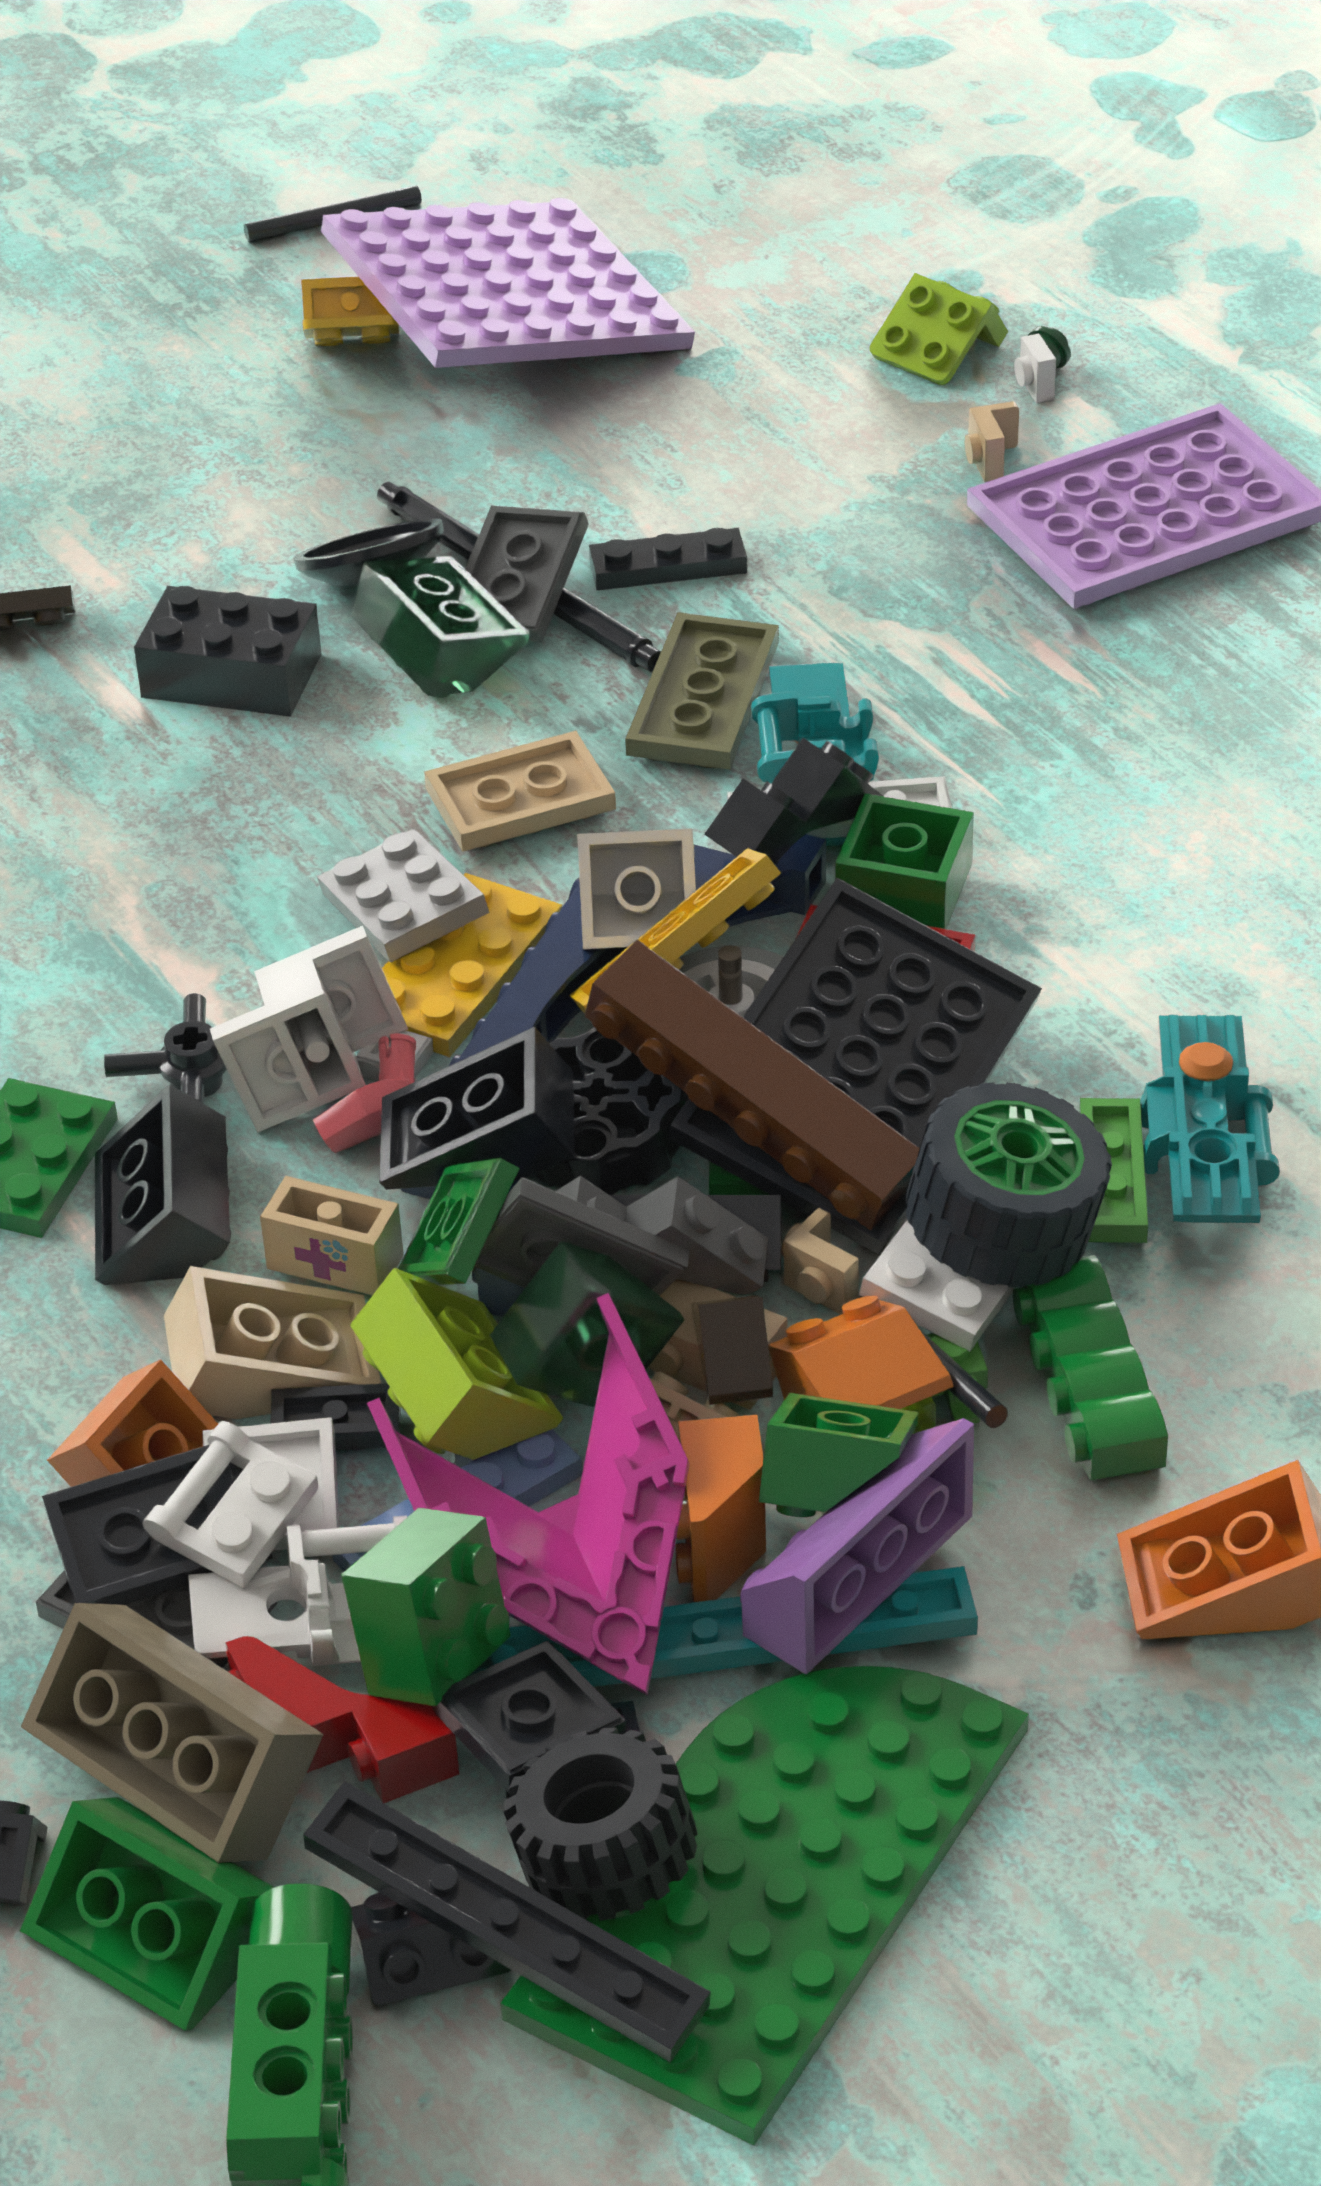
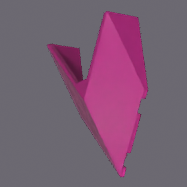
(600, 1561)

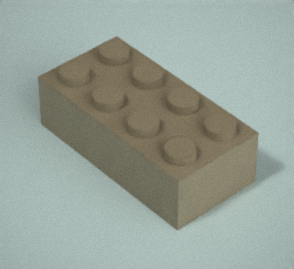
(171, 1732)

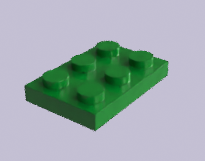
(45, 1149)

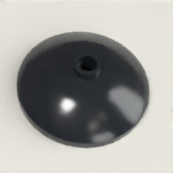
(342, 559)

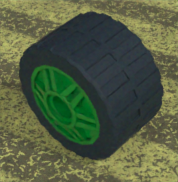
(1007, 1184)

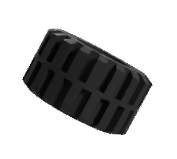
(601, 1822)

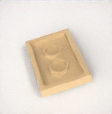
(519, 790)

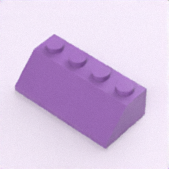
(862, 1548)

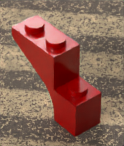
(386, 1739)

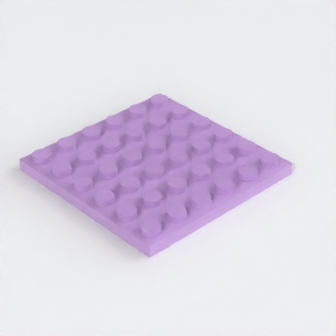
(505, 283)

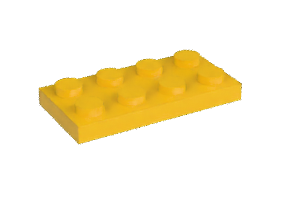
(703, 913)
(460, 975)

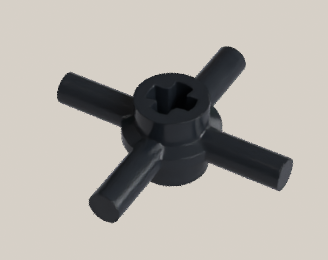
(186, 1060)

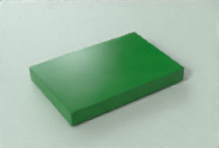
(458, 1221)

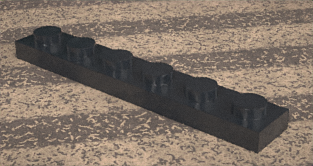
(508, 1921)

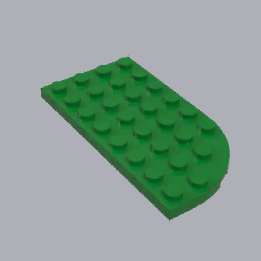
(813, 1841)

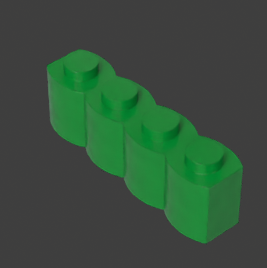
(1093, 1373)

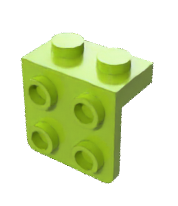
(935, 329)

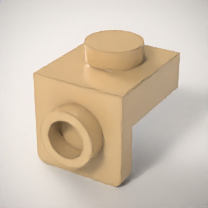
(989, 434)
(816, 1266)

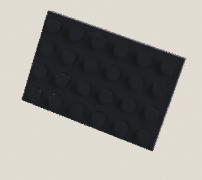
(885, 1019)

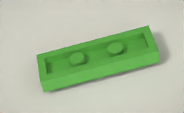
(1124, 1204)

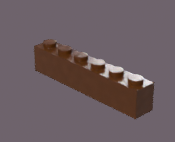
(752, 1084)

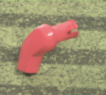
(359, 1113)

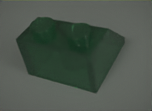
(557, 1332)

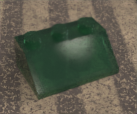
(436, 623)

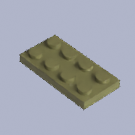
(702, 691)

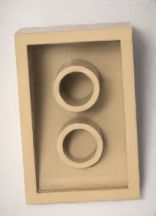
(251, 1334)

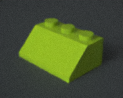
(447, 1368)

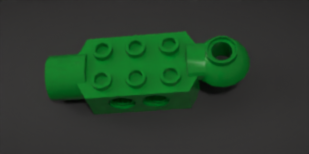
(291, 2041)

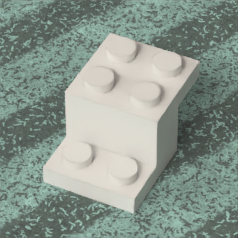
(306, 1036)

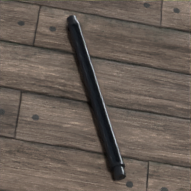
(570, 608)

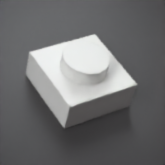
(1036, 368)

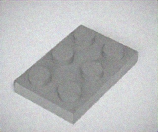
(402, 894)

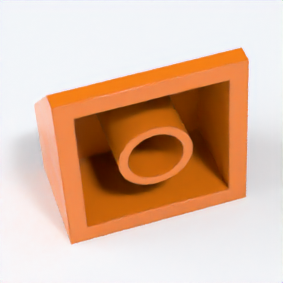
(860, 1357)
(135, 1424)

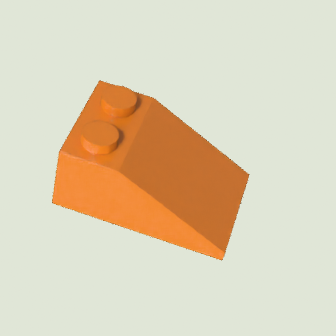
(1229, 1560)

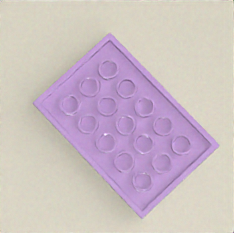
(1147, 505)

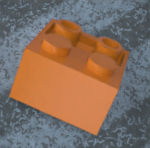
(720, 1504)

